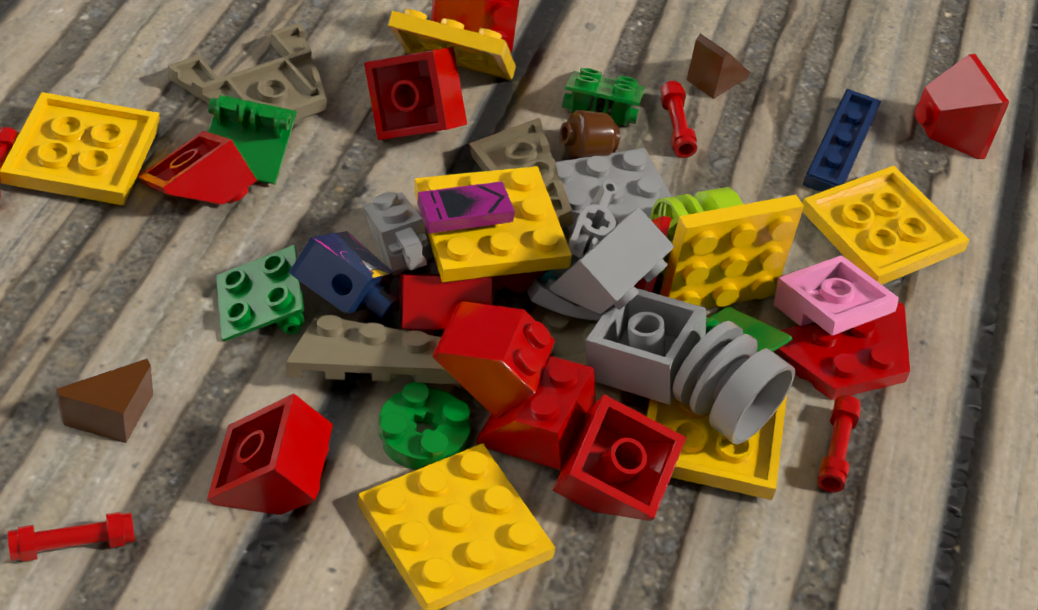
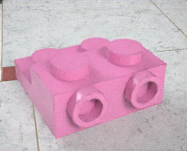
(833, 296)

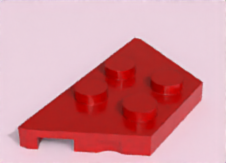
(852, 360)

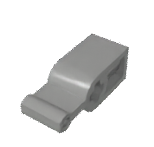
(591, 224)

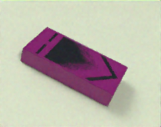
(465, 207)

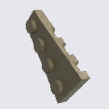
(521, 148)
(358, 347)

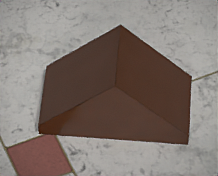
(714, 68)
(108, 402)

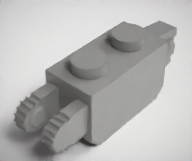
(398, 232)

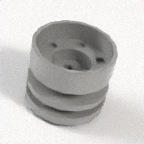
(733, 382)

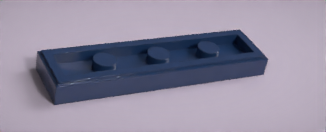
(842, 141)

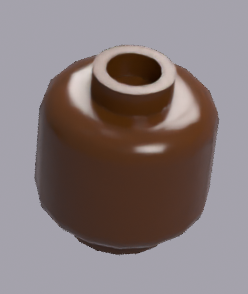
(589, 134)

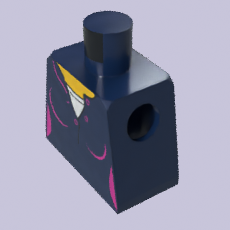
(345, 274)

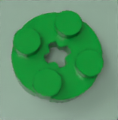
(423, 405)

